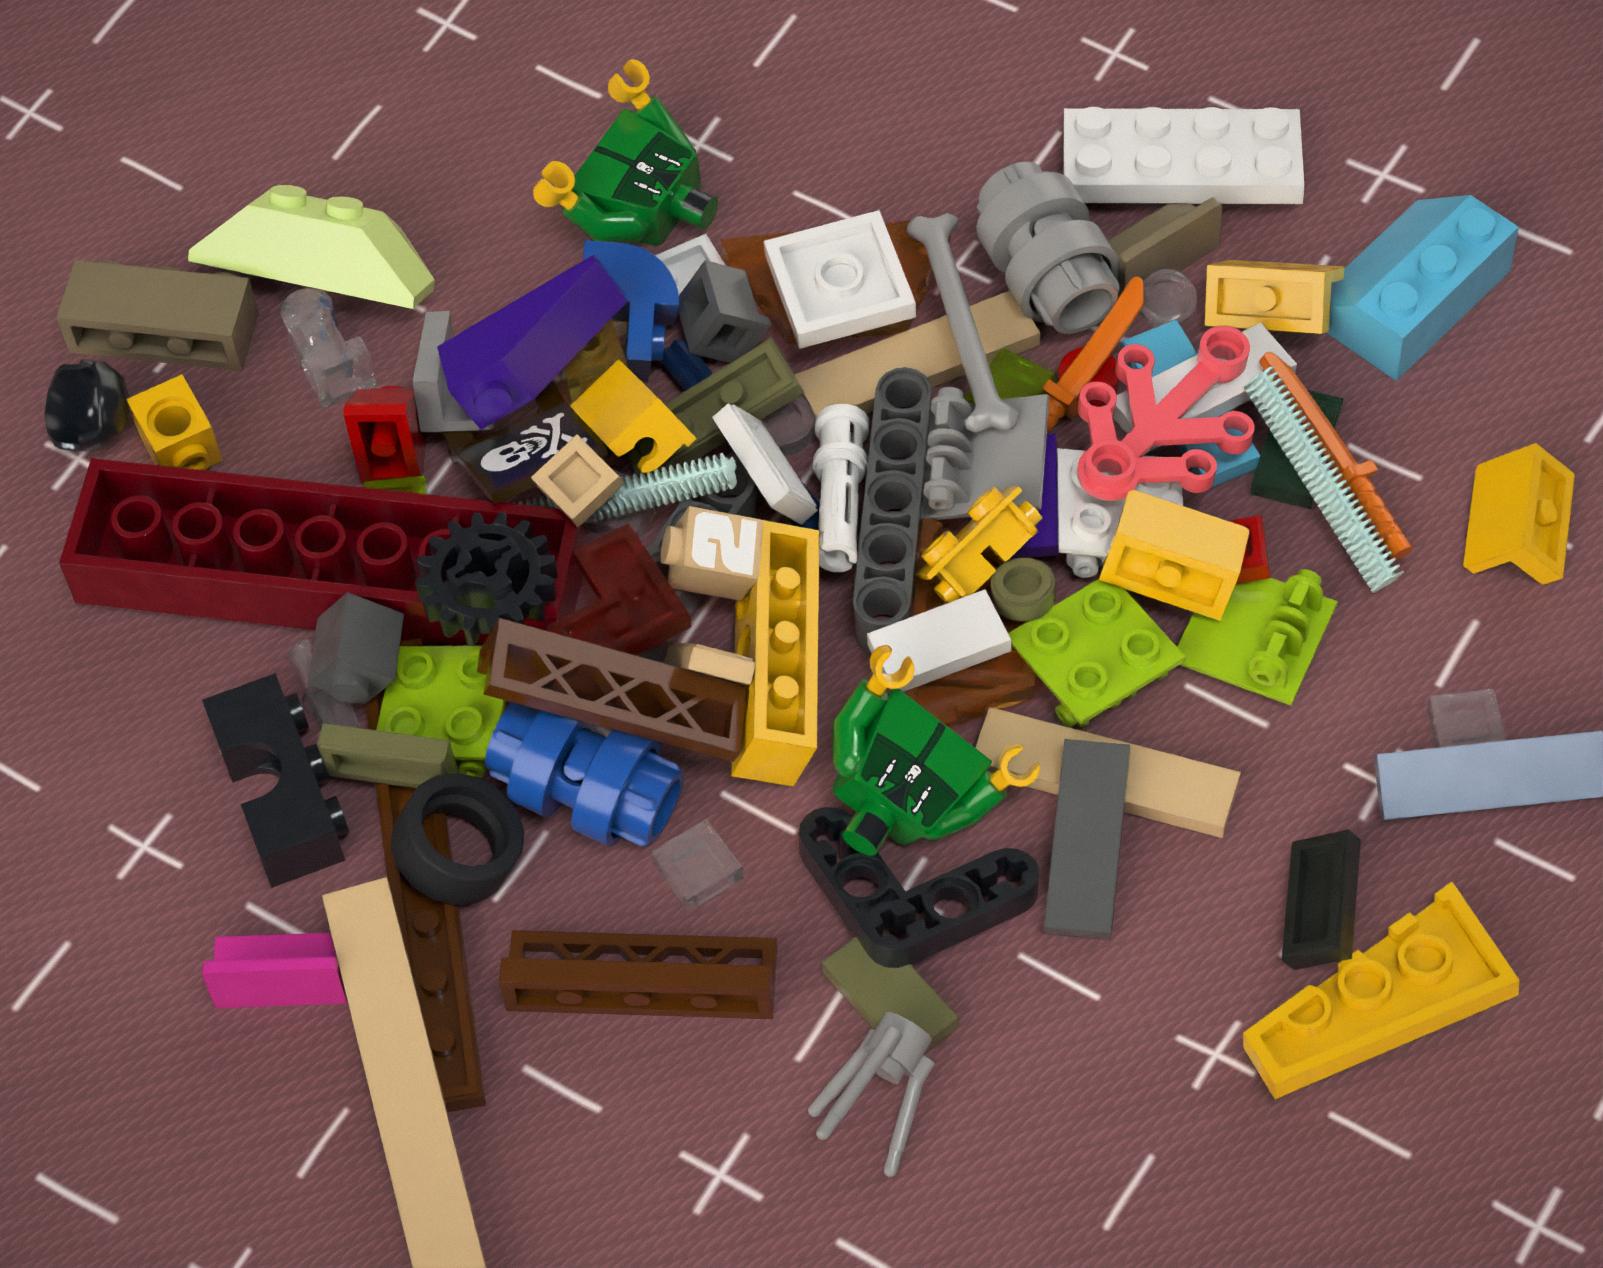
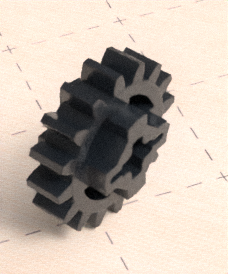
(484, 575)

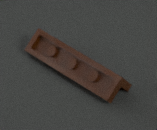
(613, 689)
(639, 984)

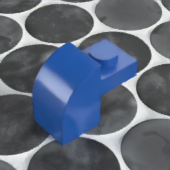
(650, 300)

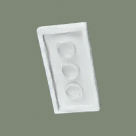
(1184, 155)

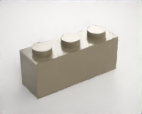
(158, 314)

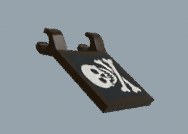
(511, 456)

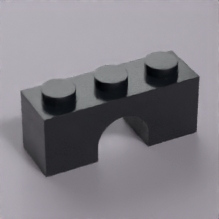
(292, 822)

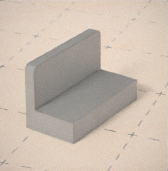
(434, 403)

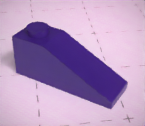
(528, 342)

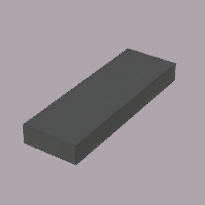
(1087, 839)

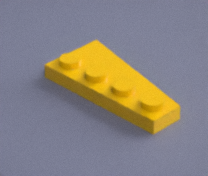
(1402, 988)

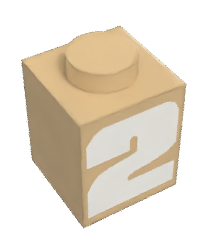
(713, 553)

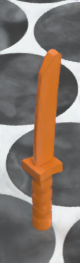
(1094, 354)
(1355, 474)

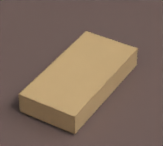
(711, 662)

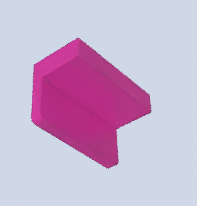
(274, 971)

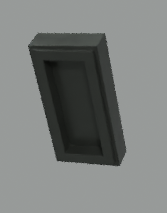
(1321, 900)

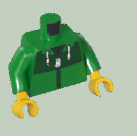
(636, 176)
(908, 768)

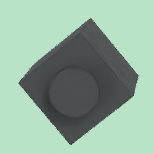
(355, 649)

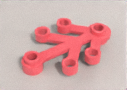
(1162, 422)

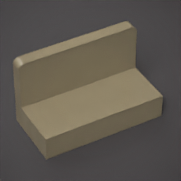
(1167, 240)

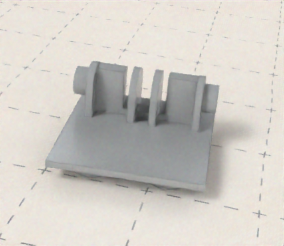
(969, 463)

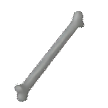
(989, 407)

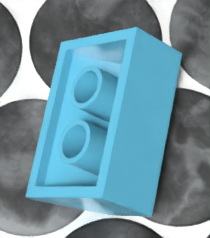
(1420, 280)

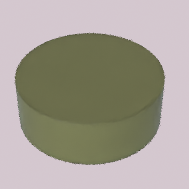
(1023, 589)

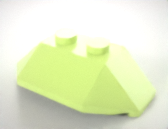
(319, 246)

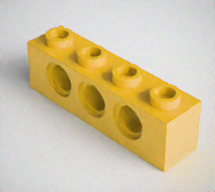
(780, 632)

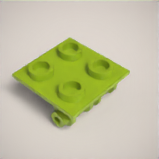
(1263, 635)
(1095, 651)
(443, 698)

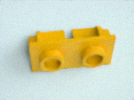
(994, 524)

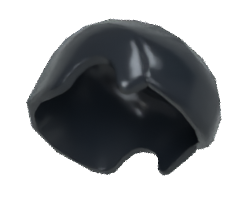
(86, 406)

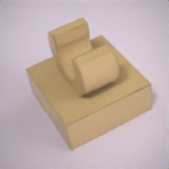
(577, 480)

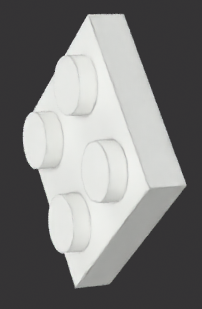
(839, 279)

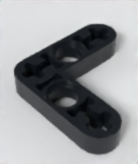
(897, 908)

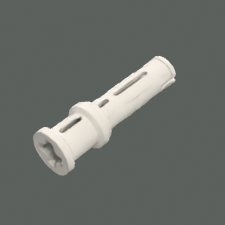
(839, 467)

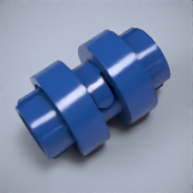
(611, 782)

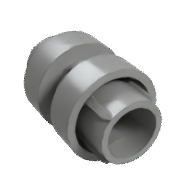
(1047, 247)

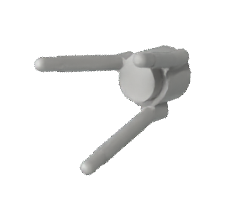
(889, 1052)

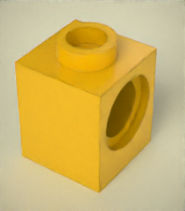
(171, 411)

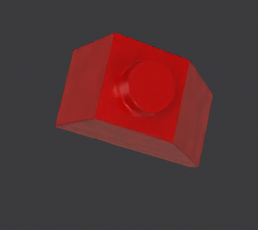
(385, 433)

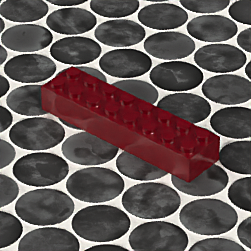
(276, 546)

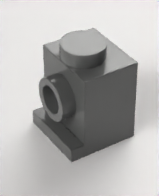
(720, 313)

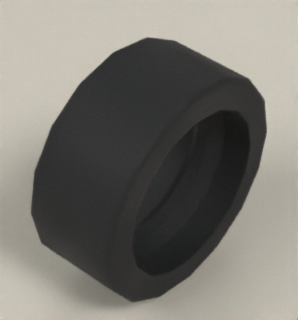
(479, 804)

